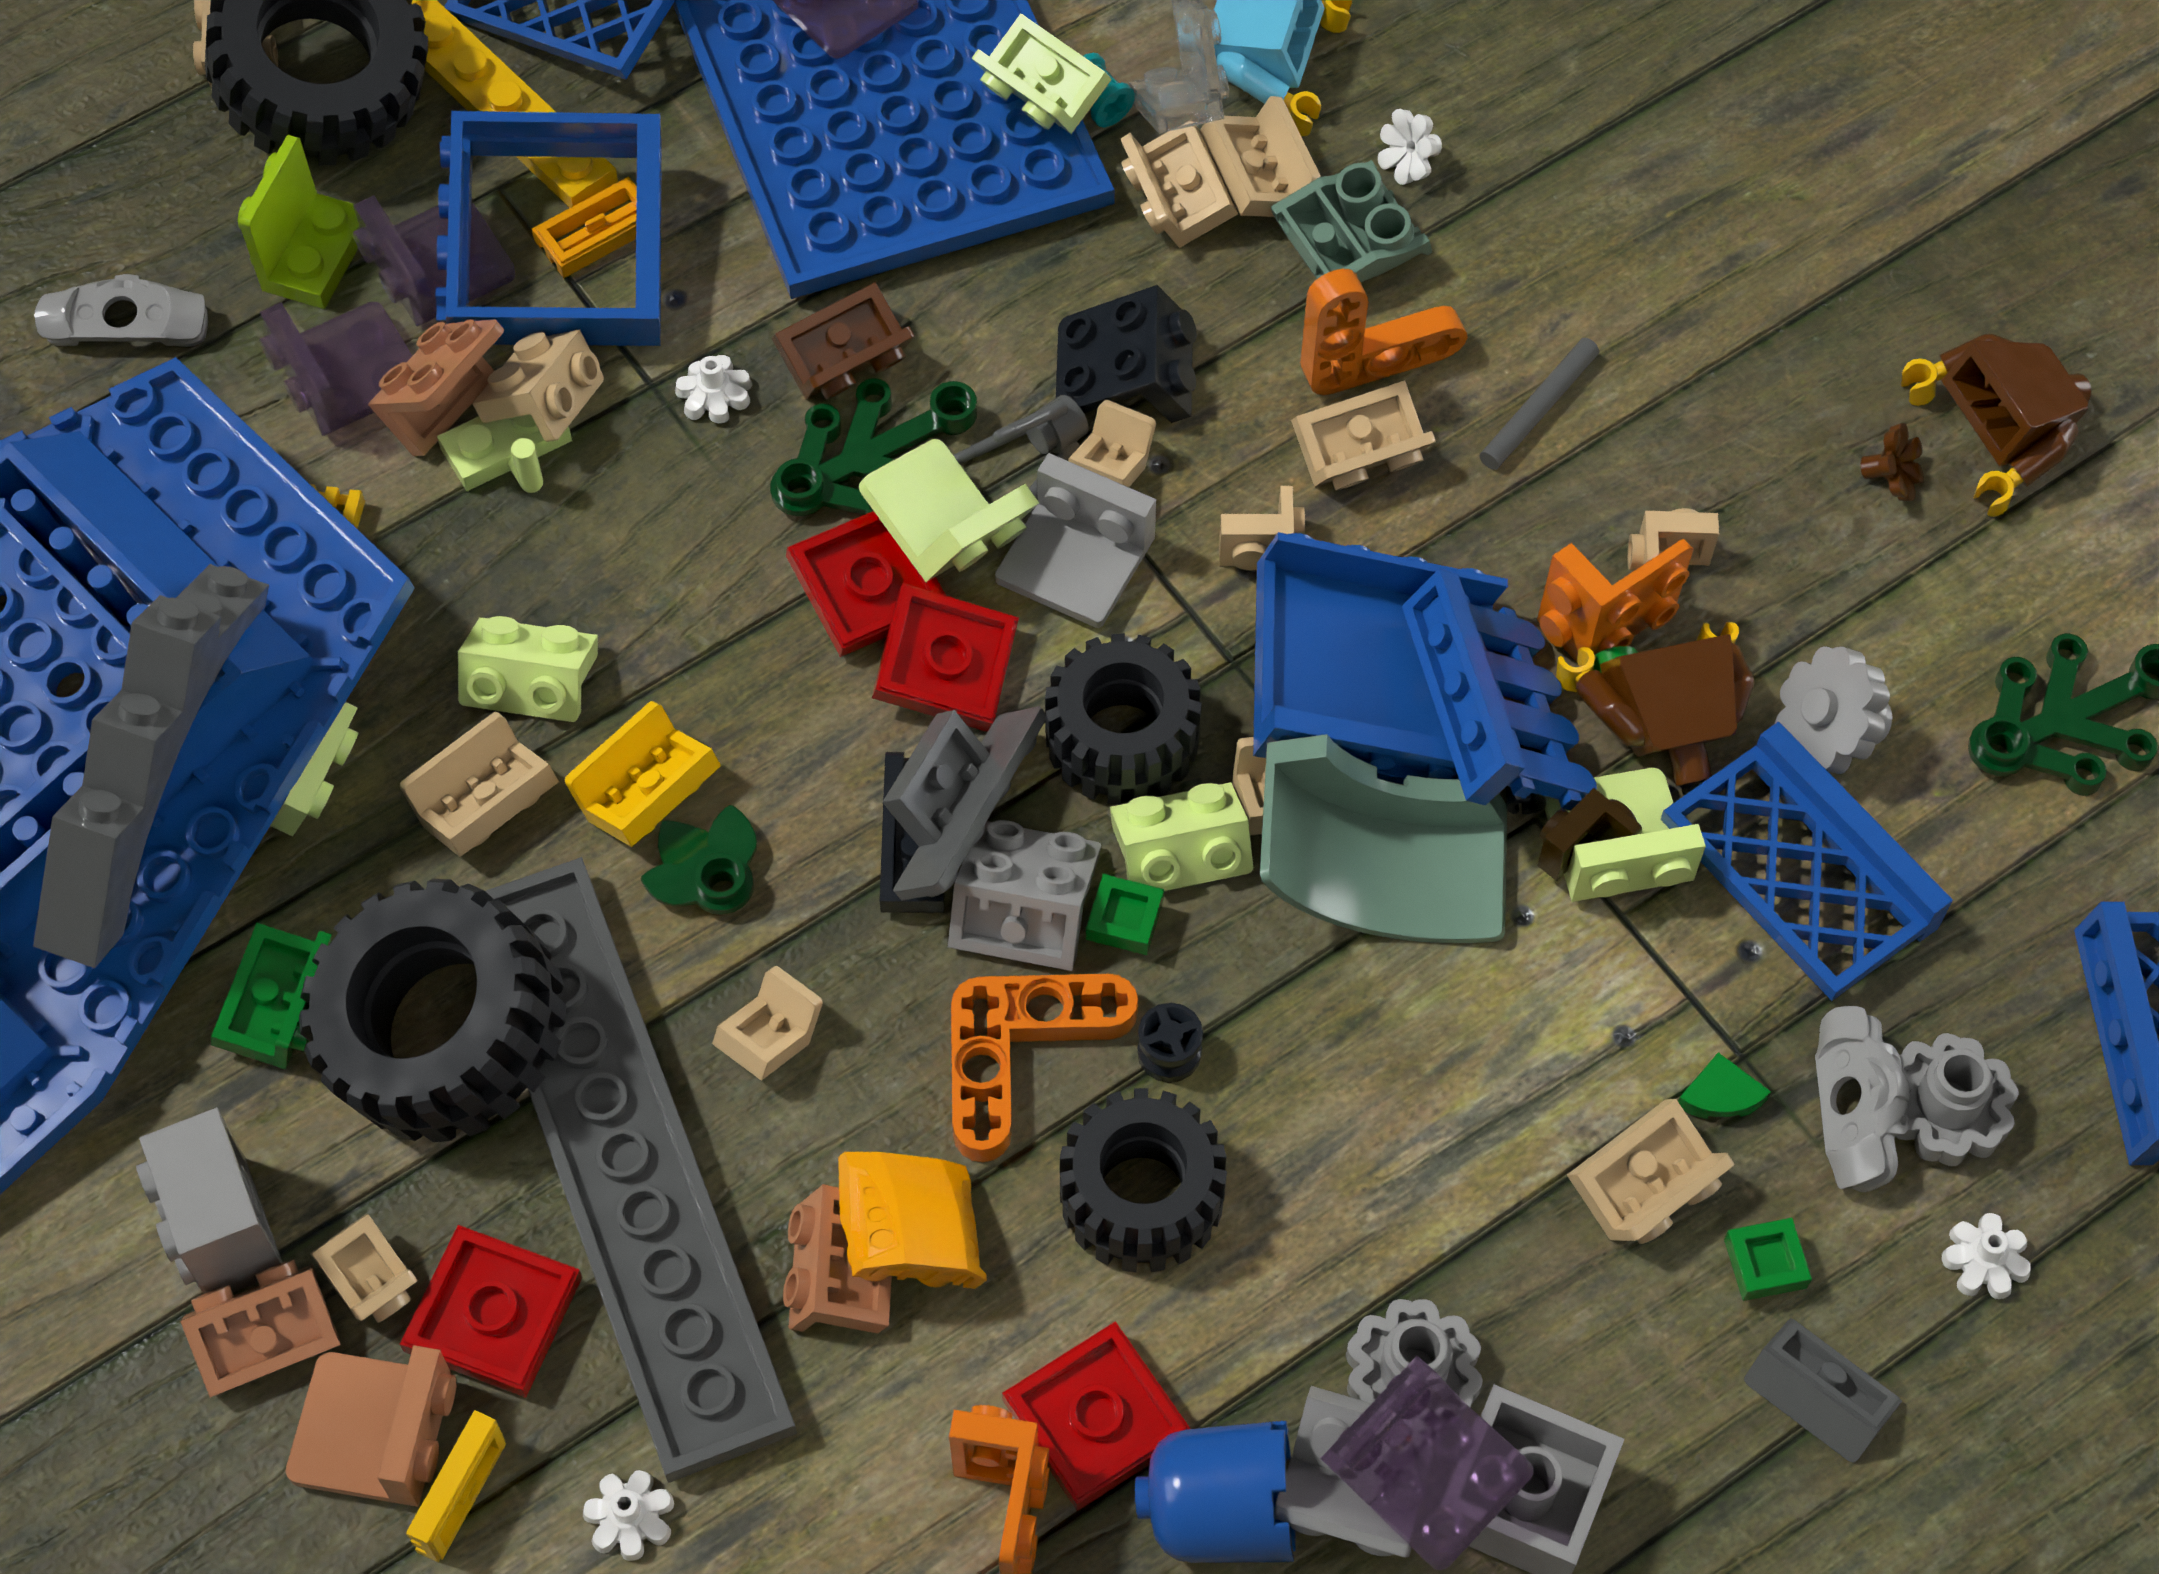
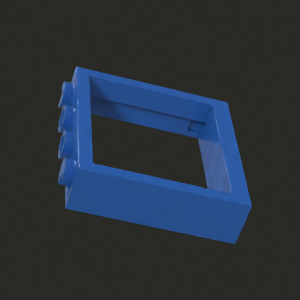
(553, 136)

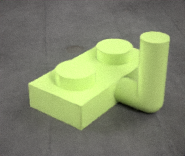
(493, 448)

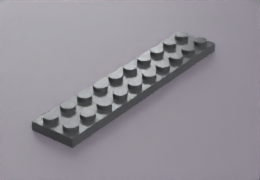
(643, 1199)

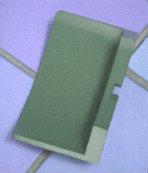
(1381, 852)

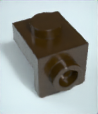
(1589, 821)

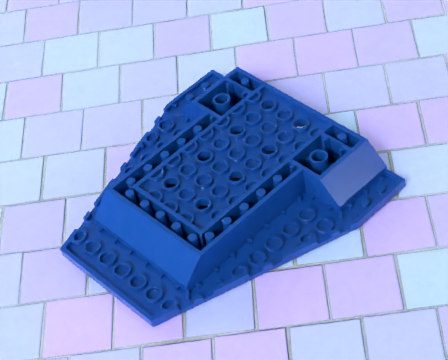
(90, 534)

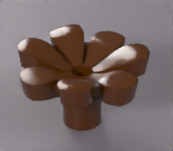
(1897, 463)

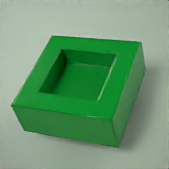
(1124, 914)
(1767, 1259)

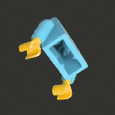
(1269, 46)

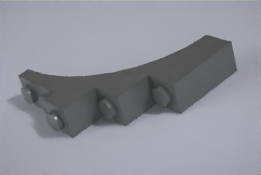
(130, 755)

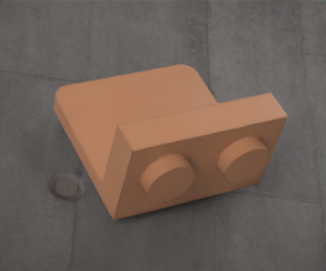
(436, 383)
(372, 1426)

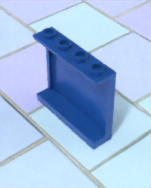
(1342, 655)

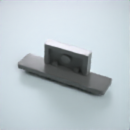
(952, 790)

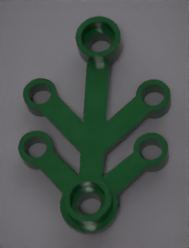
(861, 451)
(2065, 719)

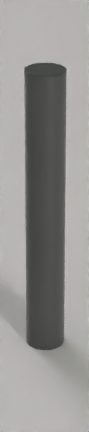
(1539, 403)

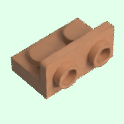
(821, 1278)
(259, 1328)

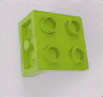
(293, 233)

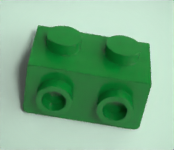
(265, 996)

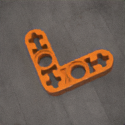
(1345, 354)
(1010, 1021)

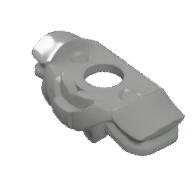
(162, 313)
(1862, 1141)

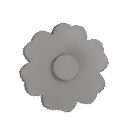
(1836, 707)
(1956, 1099)
(1410, 1330)

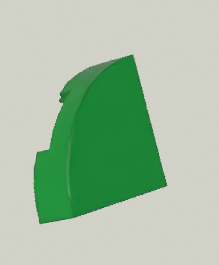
(1723, 1091)

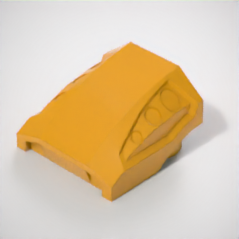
(909, 1219)

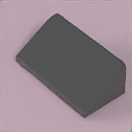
(1821, 1390)

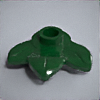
(700, 859)

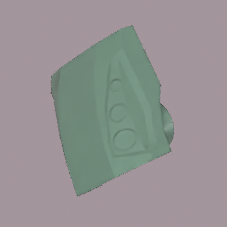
(1343, 224)

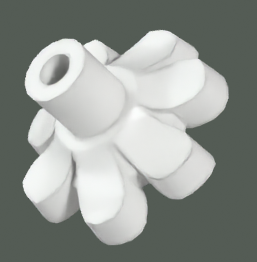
(1409, 146)
(713, 387)
(1987, 1256)
(630, 1525)

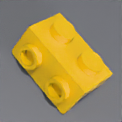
(640, 775)

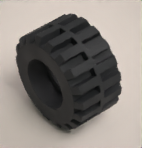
(1128, 676)
(1142, 1130)

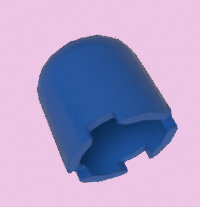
(1217, 1494)

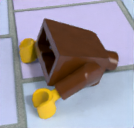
(2014, 400)
(1668, 697)

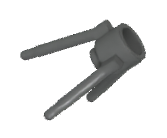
(1050, 428)

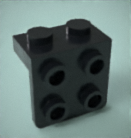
(1128, 351)

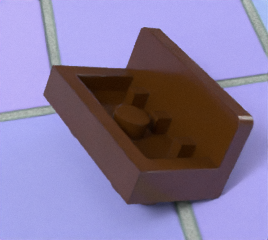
(841, 342)

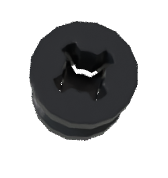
(1170, 1026)

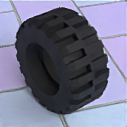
(325, 117)
(376, 965)

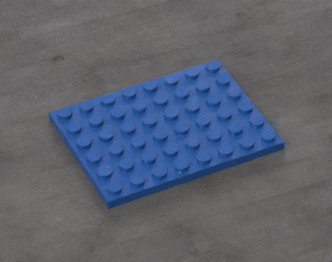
(887, 147)

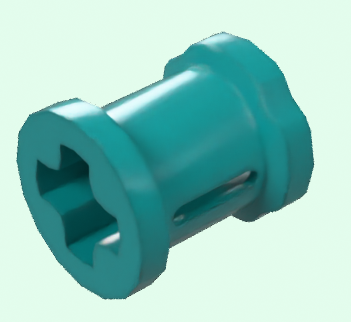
(1114, 100)

